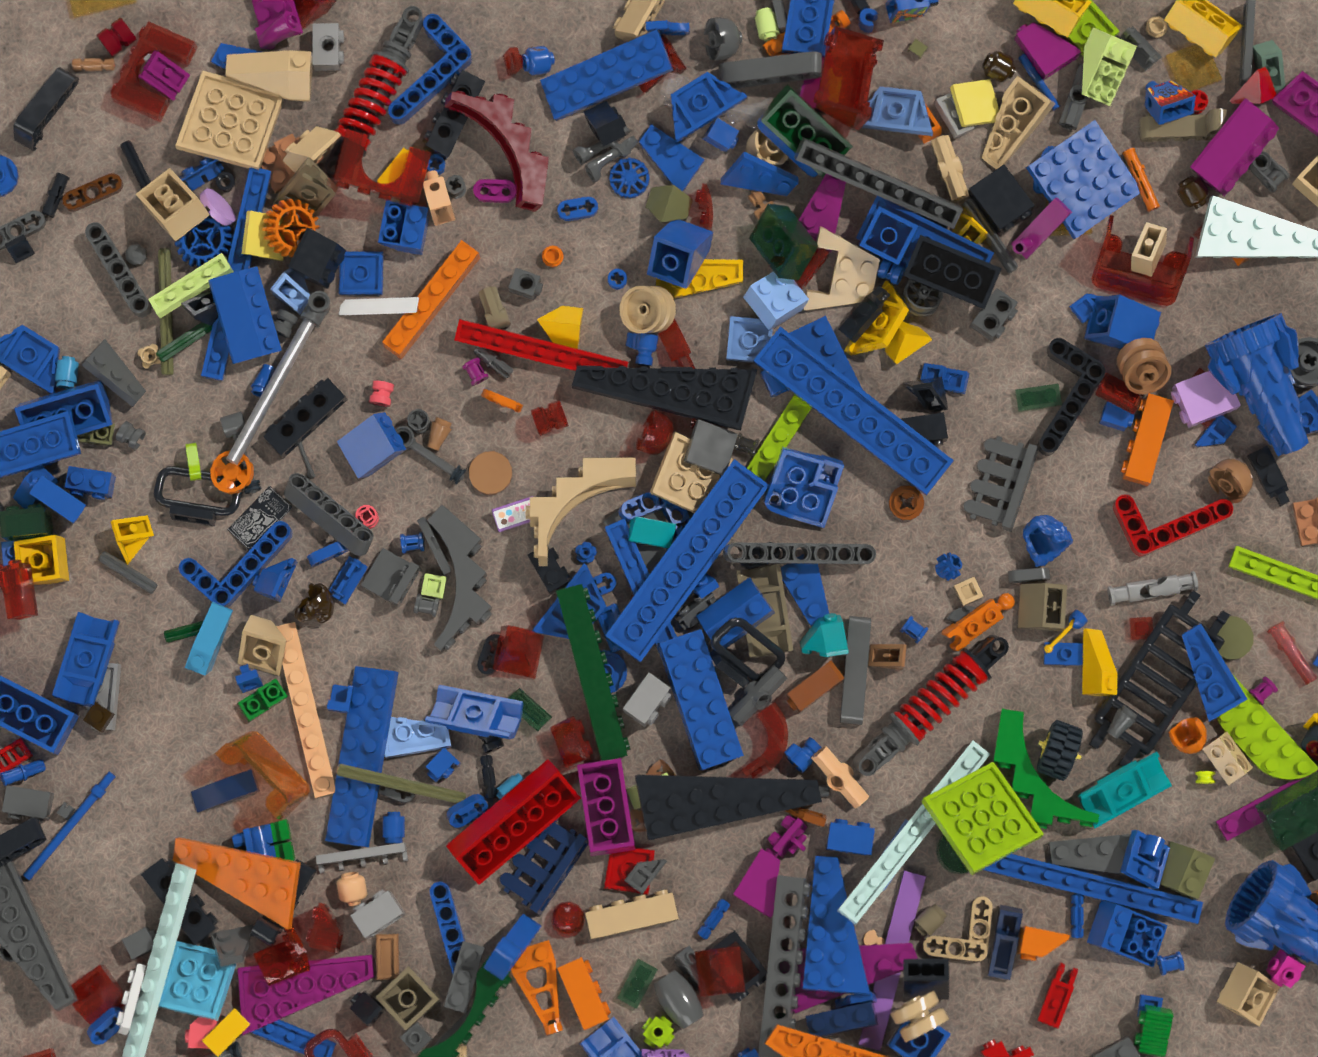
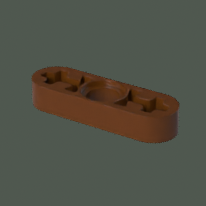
(84, 189)

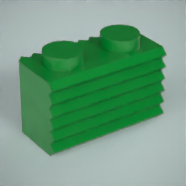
(1154, 1030)

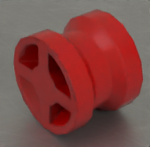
(1201, 98)

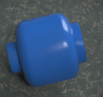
(538, 60)

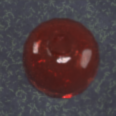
(656, 434)

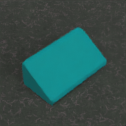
(651, 532)

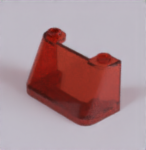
(847, 76)

